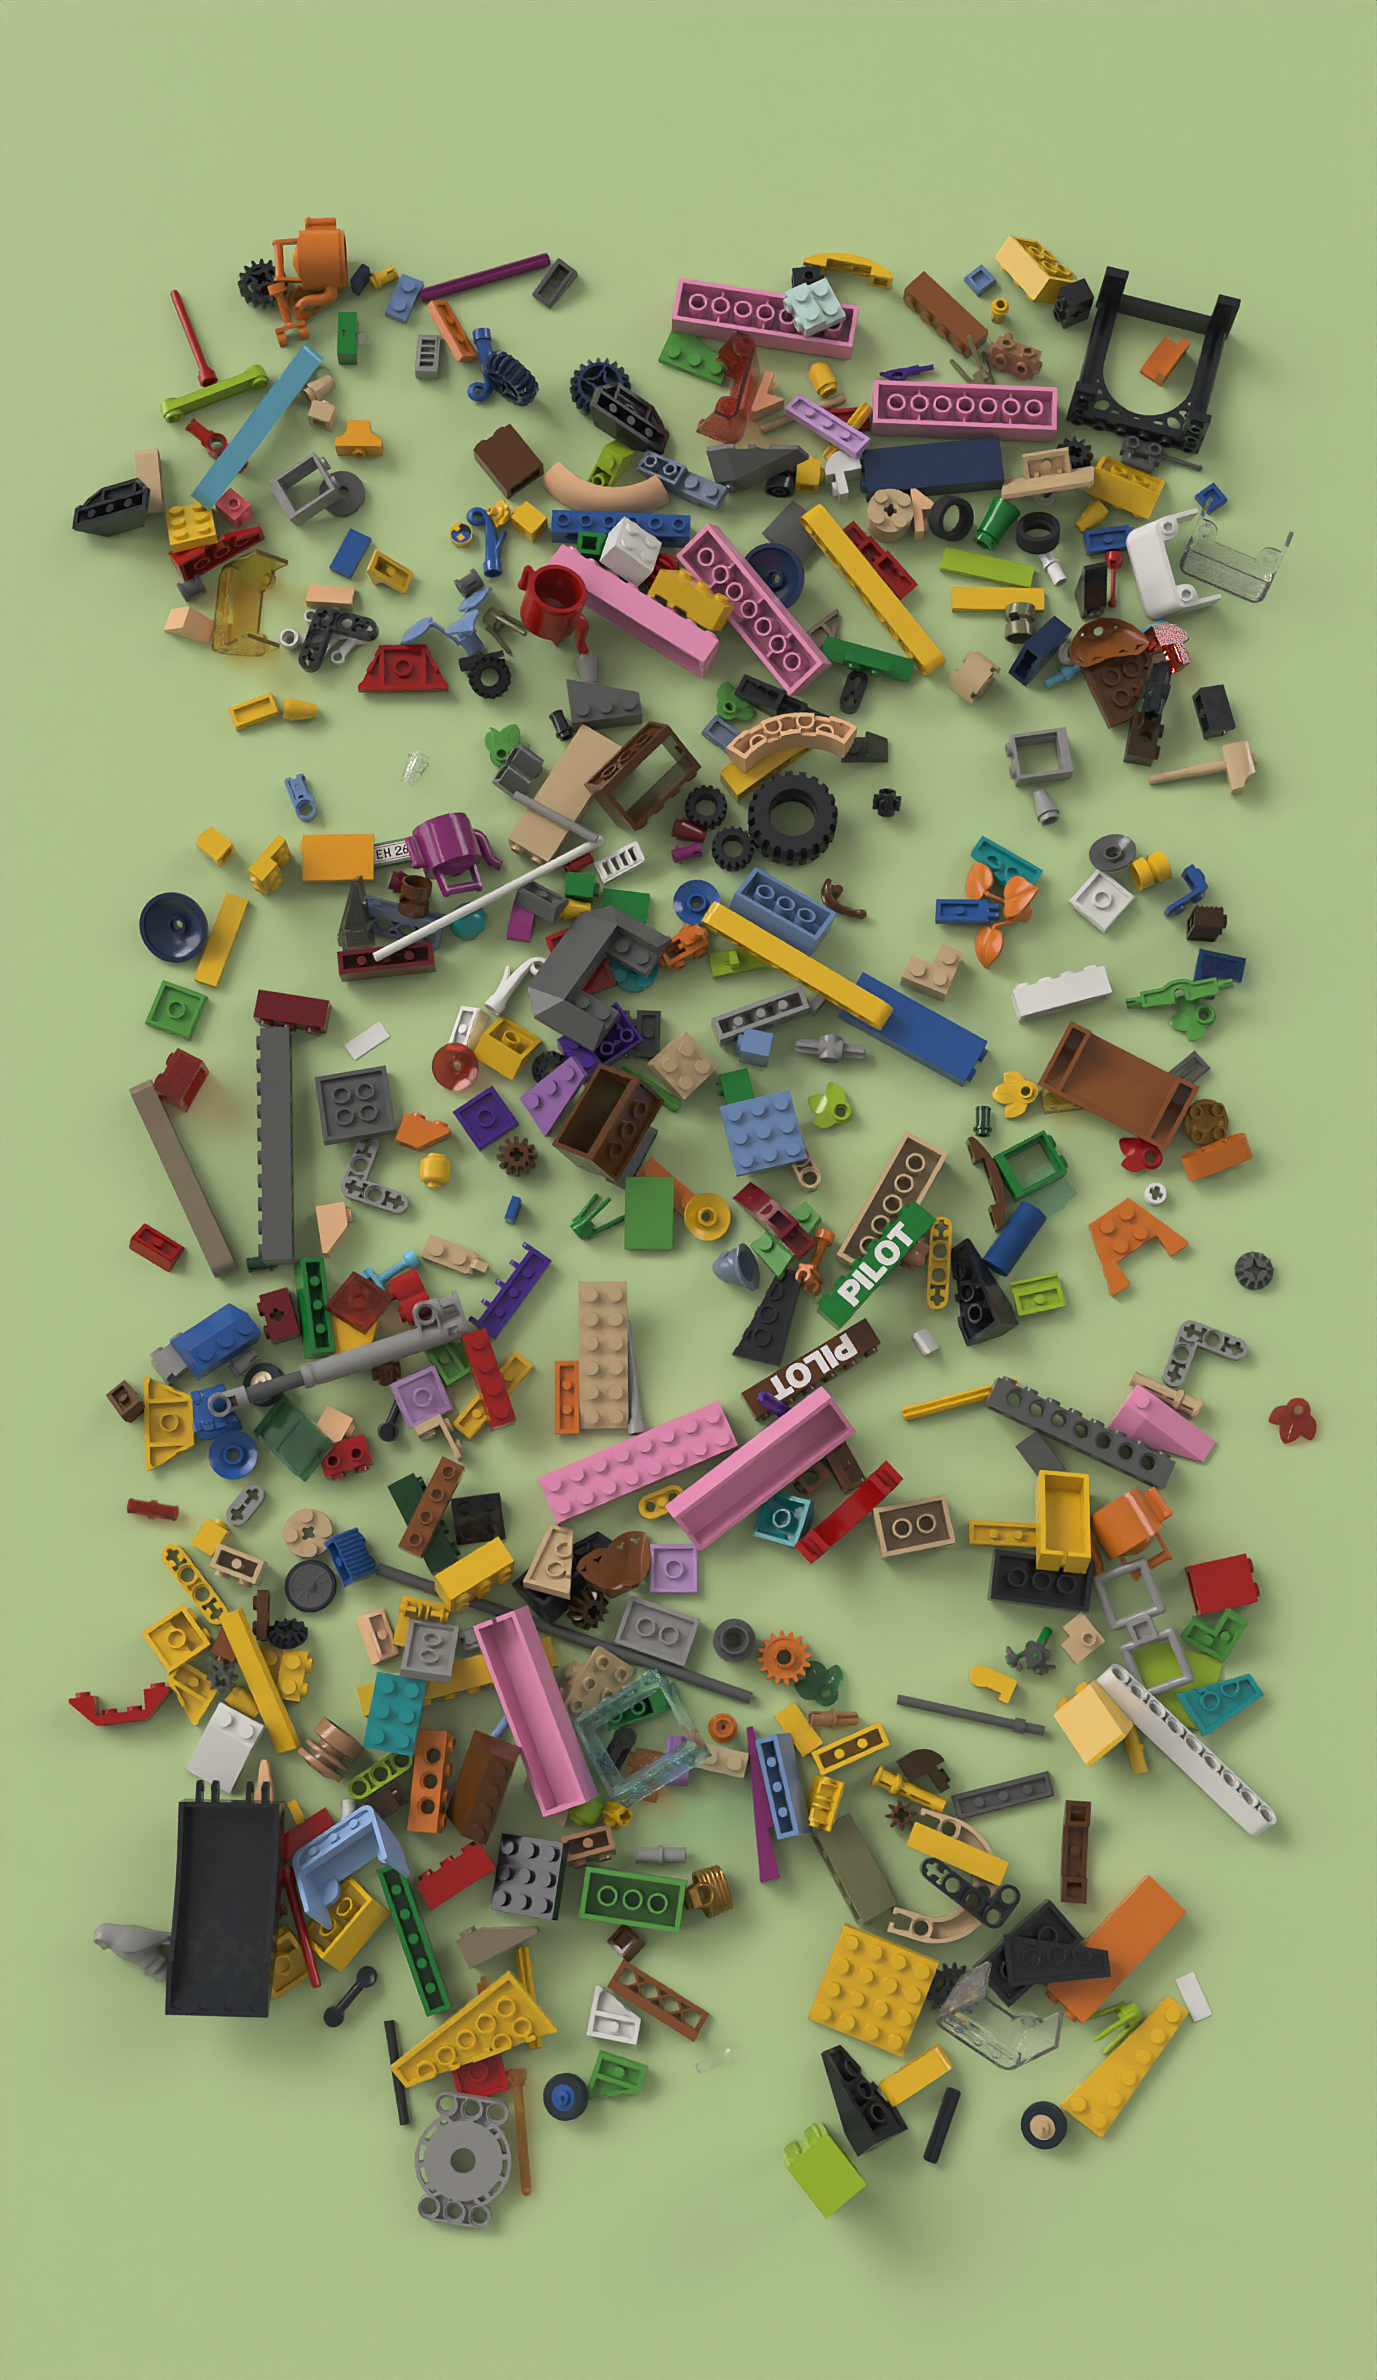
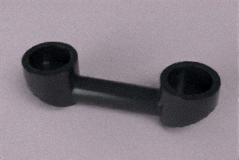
(388, 1430)
(365, 1978)

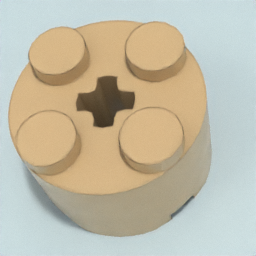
(891, 503)
(973, 677)

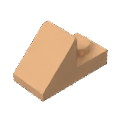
(765, 401)
(921, 508)

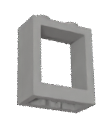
(295, 474)
(1055, 735)

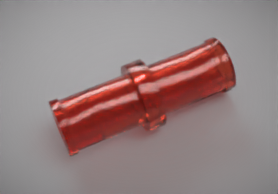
(152, 1509)

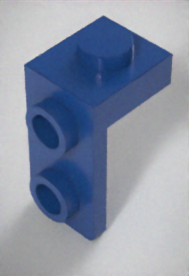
(1195, 881)

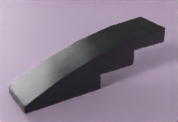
(770, 698)

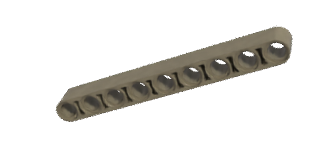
(183, 1179)

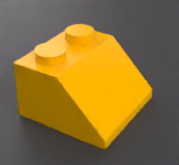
(506, 1047)

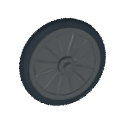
(310, 1586)

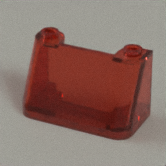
(732, 411)

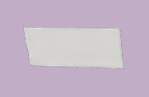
(367, 1040)
(1193, 1997)

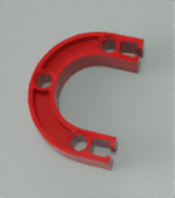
(849, 1513)

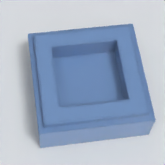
(979, 280)

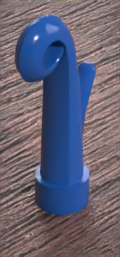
(483, 340)
(493, 544)

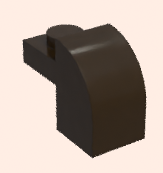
(924, 1761)
(388, 1800)

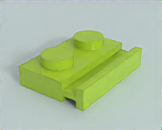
(1037, 1294)

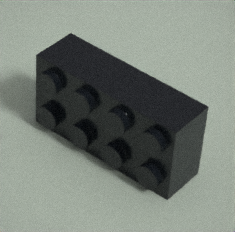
(1020, 1583)
(1043, 1924)

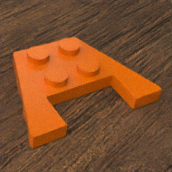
(1123, 1232)

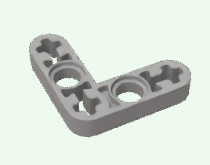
(361, 1179)
(1190, 1344)

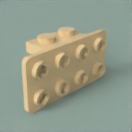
(1047, 473)
(589, 1683)

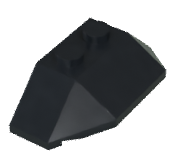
(628, 418)
(114, 509)

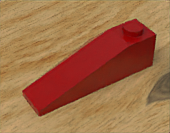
(207, 557)

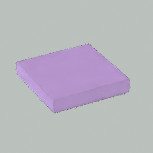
(421, 1396)
(673, 1569)

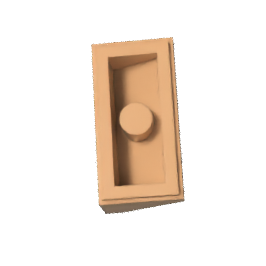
(330, 596)
(377, 1636)

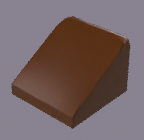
(626, 1942)

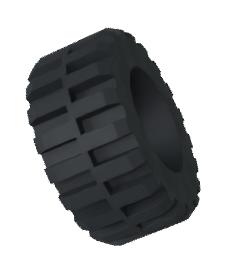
(796, 789)

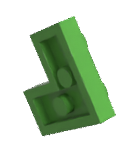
(1219, 1639)

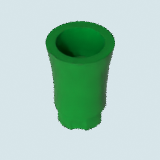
(995, 523)

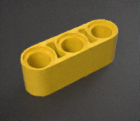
(915, 2075)

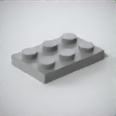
(657, 1630)
(429, 1650)

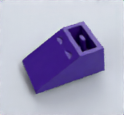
(614, 1046)

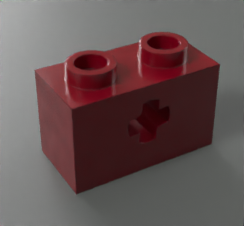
(281, 1302)

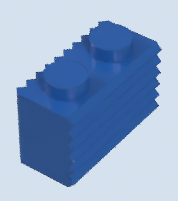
(350, 1556)

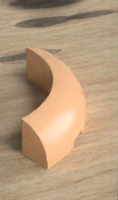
(586, 496)
(788, 732)

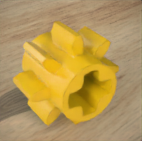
(616, 1815)

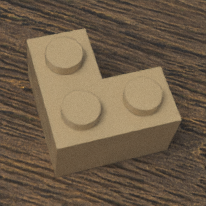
(933, 978)

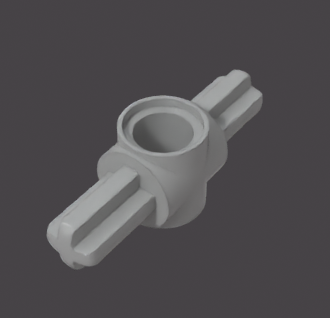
(830, 1048)

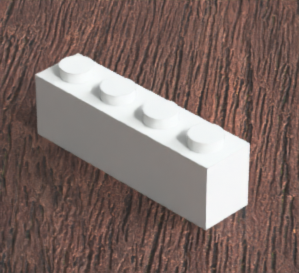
(1060, 993)

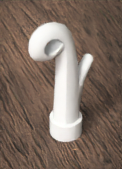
(509, 984)

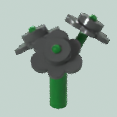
(1035, 1654)

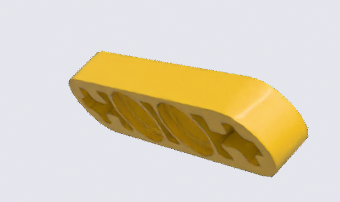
(939, 1263)
(198, 1582)

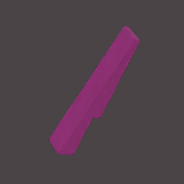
(762, 1813)

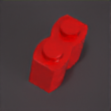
(408, 1291)

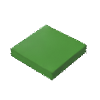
(176, 1010)

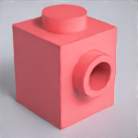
(234, 508)

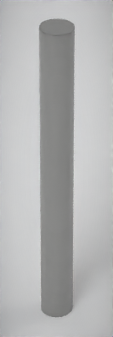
(556, 817)

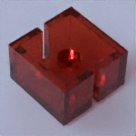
(181, 1079)

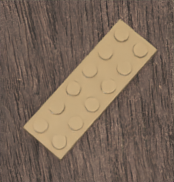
(603, 1355)

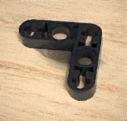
(332, 626)

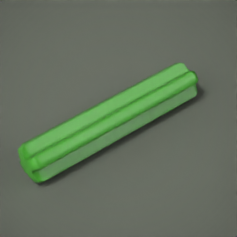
(670, 1102)

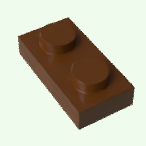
(261, 1604)

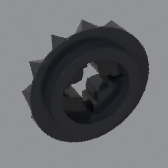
(540, 1064)
(292, 1639)

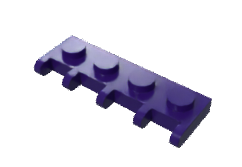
(512, 1292)

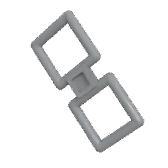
(1142, 1625)

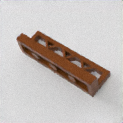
(653, 2009)

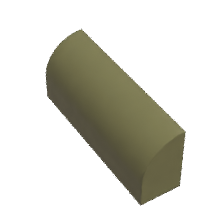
(854, 1869)

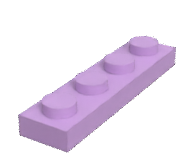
(827, 426)

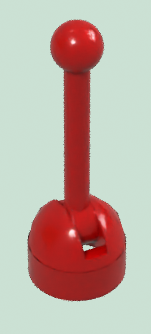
(1114, 561)

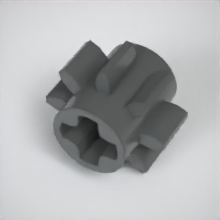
(222, 1684)

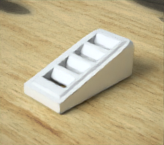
(624, 870)

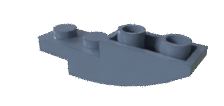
(682, 482)

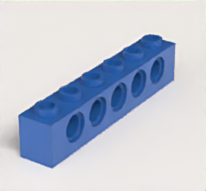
(667, 528)

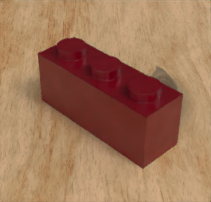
(292, 1012)

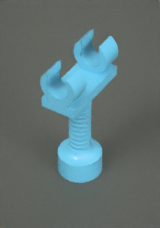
(409, 1261)

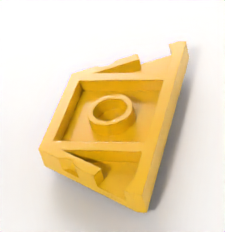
(166, 1423)

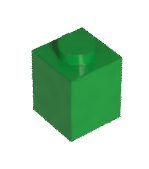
(581, 887)

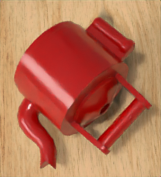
(554, 604)

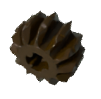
(587, 1608)

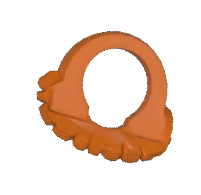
(296, 295)

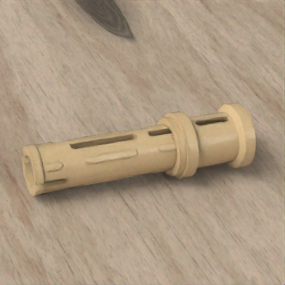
(1177, 1399)

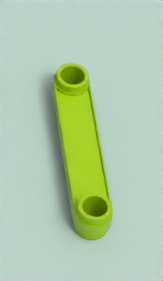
(174, 409)

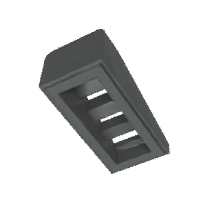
(553, 272)

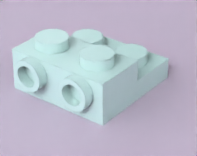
(813, 307)

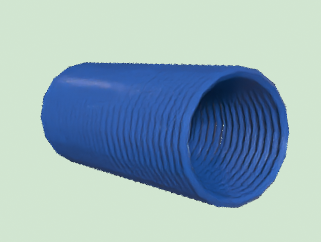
(1012, 1242)

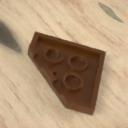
(1117, 685)

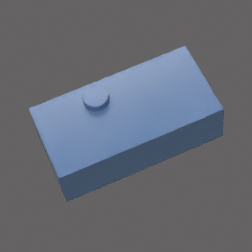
(783, 911)

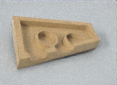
(552, 1564)

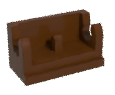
(845, 1468)

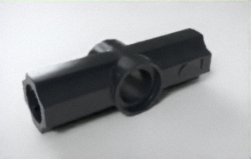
(1156, 692)

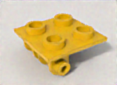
(417, 1609)
(824, 1801)

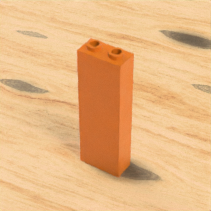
(1128, 1936)

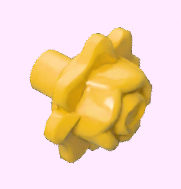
(500, 513)

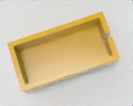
(1062, 1521)

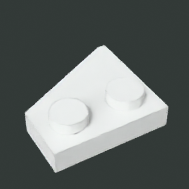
(612, 2019)

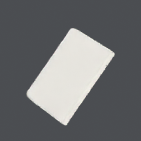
(469, 1026)

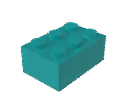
(395, 1714)

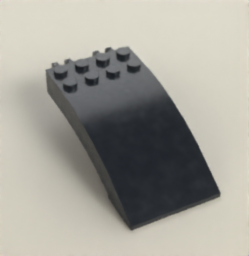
(226, 1904)

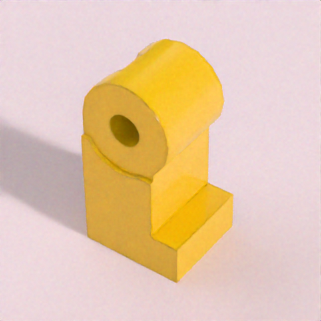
(997, 1682)

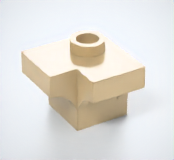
(1081, 1638)

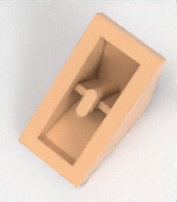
(189, 624)

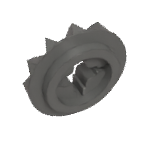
(1247, 1278)

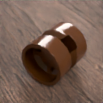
(415, 896)

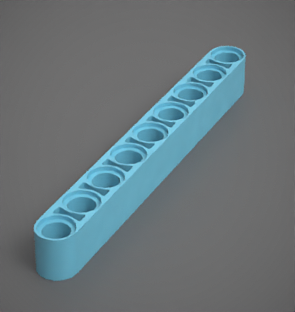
(256, 427)

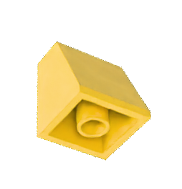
(1092, 1721)

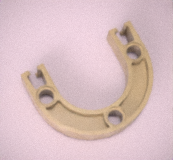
(958, 1922)

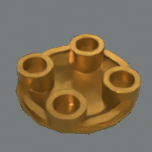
(1206, 1122)

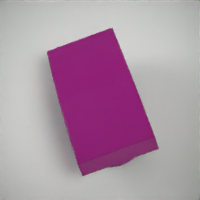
(520, 924)

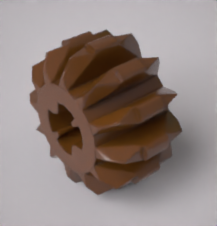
(524, 1150)

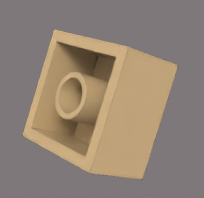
(682, 1065)

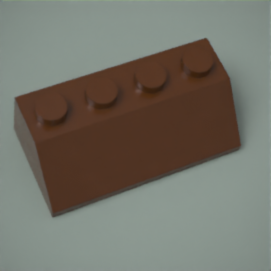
(482, 1786)

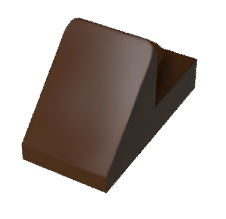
(126, 1401)

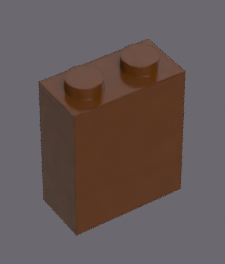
(508, 461)

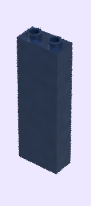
(934, 468)

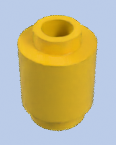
(822, 379)

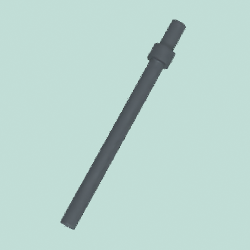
(1018, 1725)

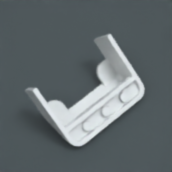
(1153, 571)

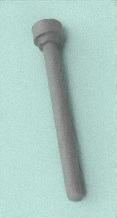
(637, 1424)

